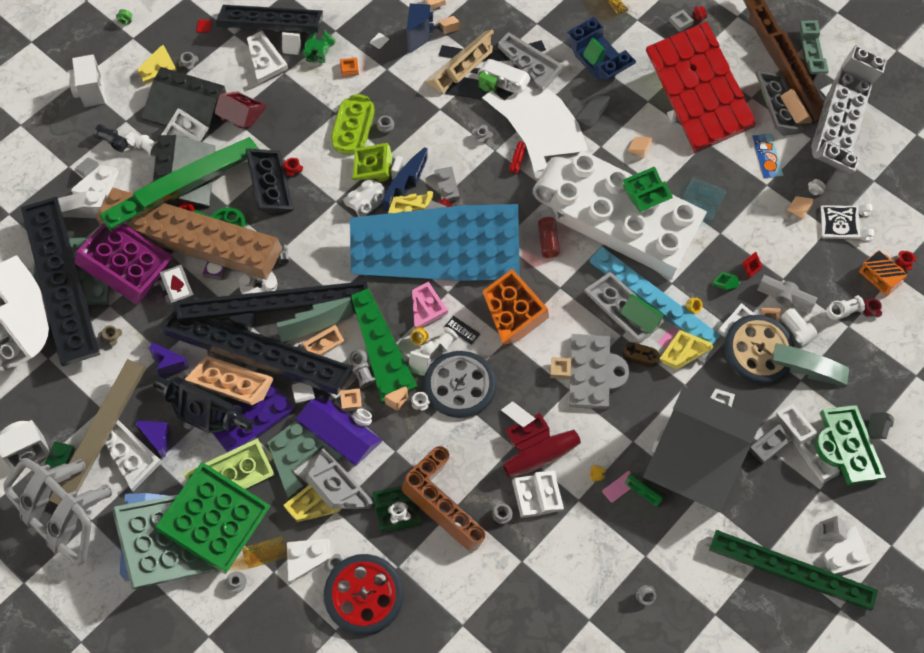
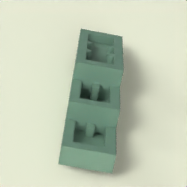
(315, 320)
(811, 364)

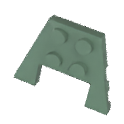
(291, 450)

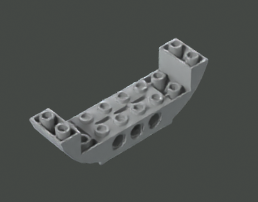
(845, 109)

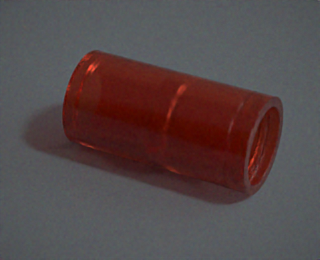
(548, 237)

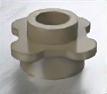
(108, 330)

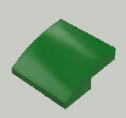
(646, 189)

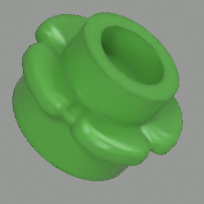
(124, 16)

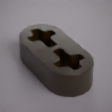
(641, 354)

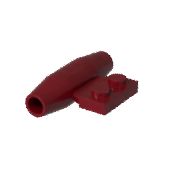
(537, 446)

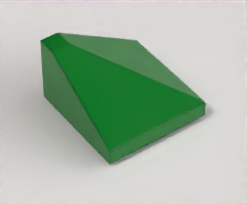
(726, 281)

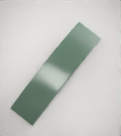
(811, 47)

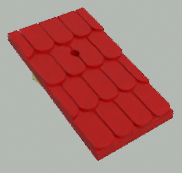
(701, 87)

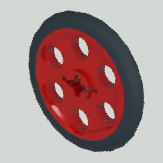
(381, 615)

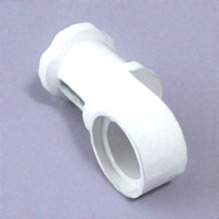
(141, 143)
(846, 307)
(441, 343)

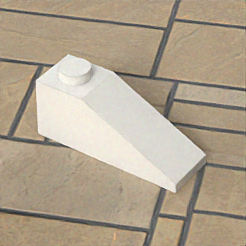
(82, 204)

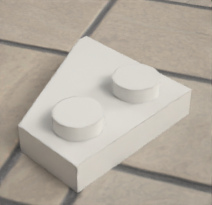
(847, 554)
(306, 556)

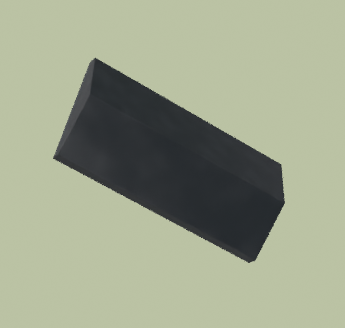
(269, 181)

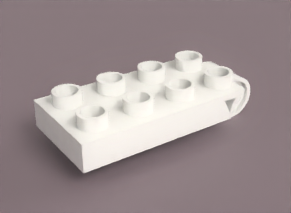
(593, 202)

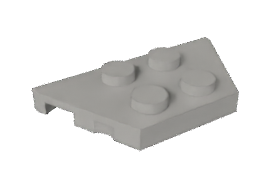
(336, 485)

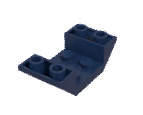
(612, 62)

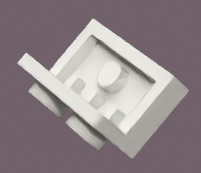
(365, 197)

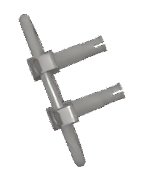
(64, 519)

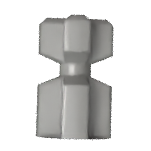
(283, 257)

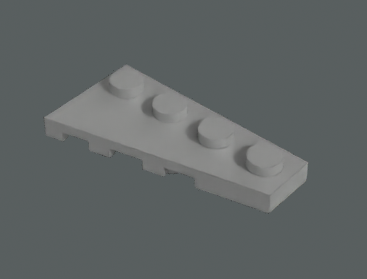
(538, 65)

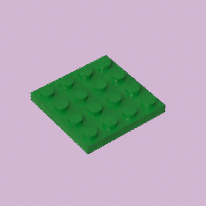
(212, 517)

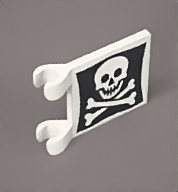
(844, 223)

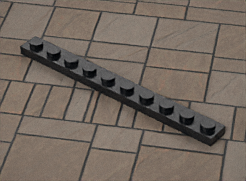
(265, 301)

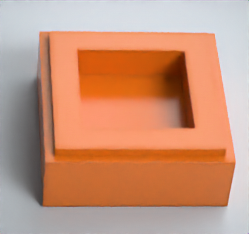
(349, 67)

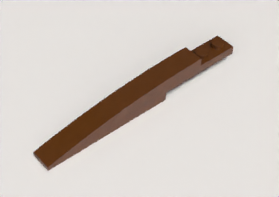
(785, 56)

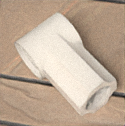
(800, 331)

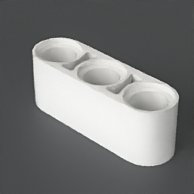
(508, 77)

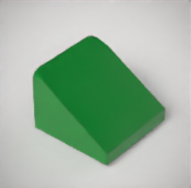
(594, 52)

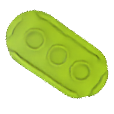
(352, 124)

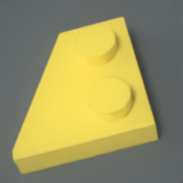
(410, 203)

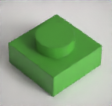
(487, 82)

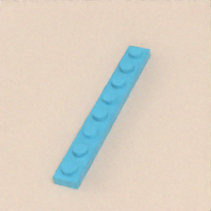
(647, 292)

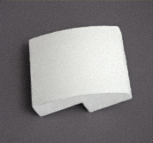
(537, 494)

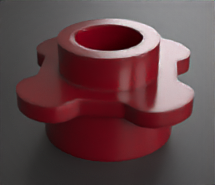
(876, 305)

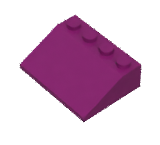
(123, 261)

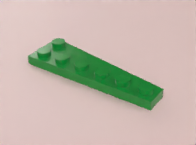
(384, 355)

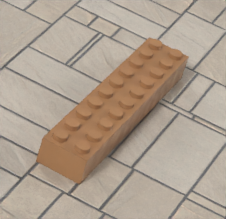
(202, 237)

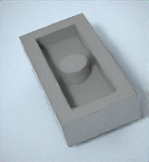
(447, 184)
(770, 444)

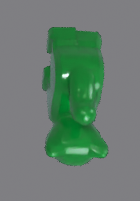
(318, 48)

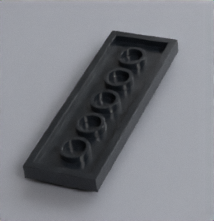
(269, 18)

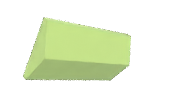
(242, 465)

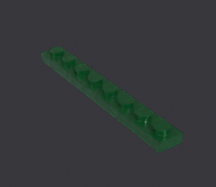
(794, 570)

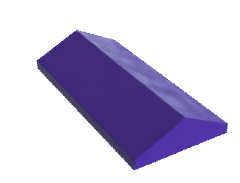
(338, 430)

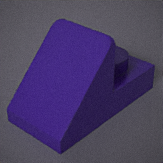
(169, 361)

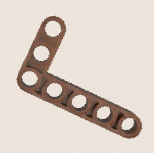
(440, 500)

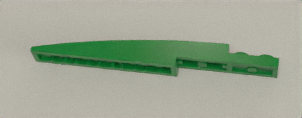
(176, 183)

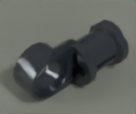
(111, 136)

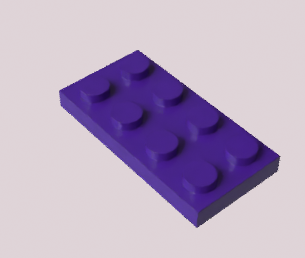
(265, 416)

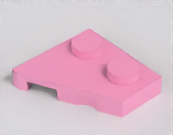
(427, 305)

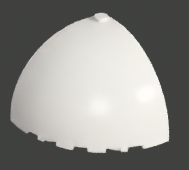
(22, 315)

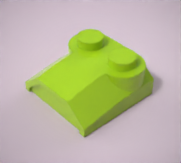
(372, 162)

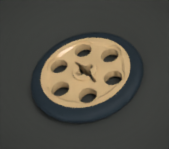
(738, 360)

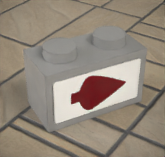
(176, 284)

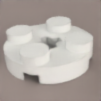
(248, 282)

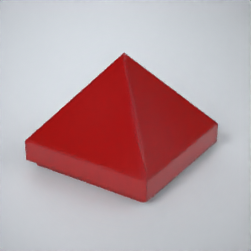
(752, 265)

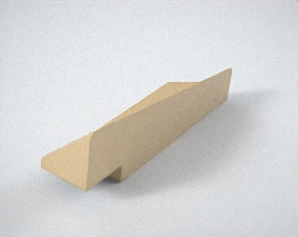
(462, 63)

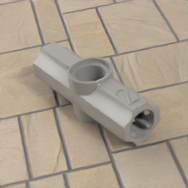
(787, 294)

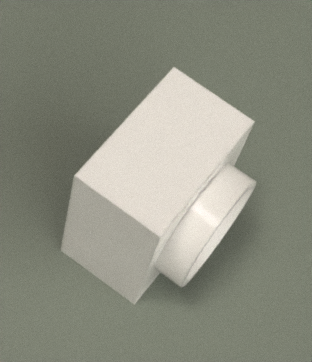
(86, 81)
(22, 441)

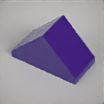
(157, 435)

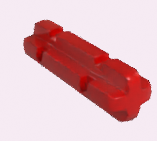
(517, 157)

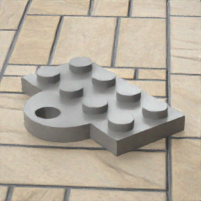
(593, 371)

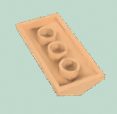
(230, 380)

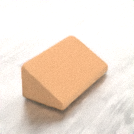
(796, 107)
(323, 341)

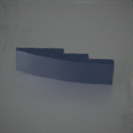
(407, 176)

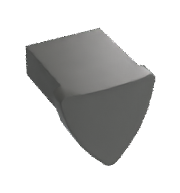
(880, 425)

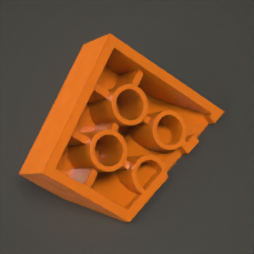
(514, 307)

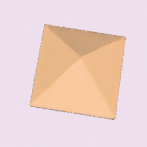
(771, 312)

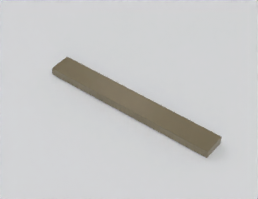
(102, 425)

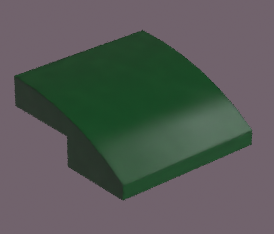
(384, 499)

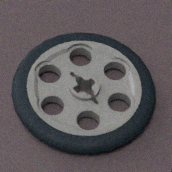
(472, 405)

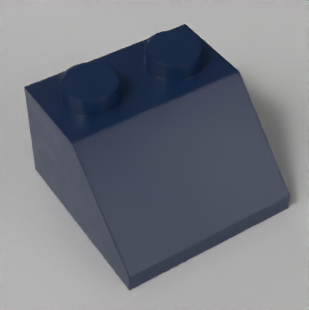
(419, 25)

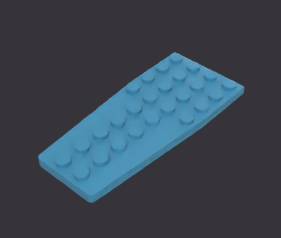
(438, 243)

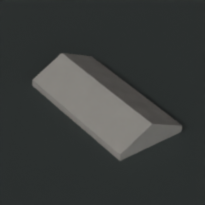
(611, 297)

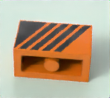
(883, 273)

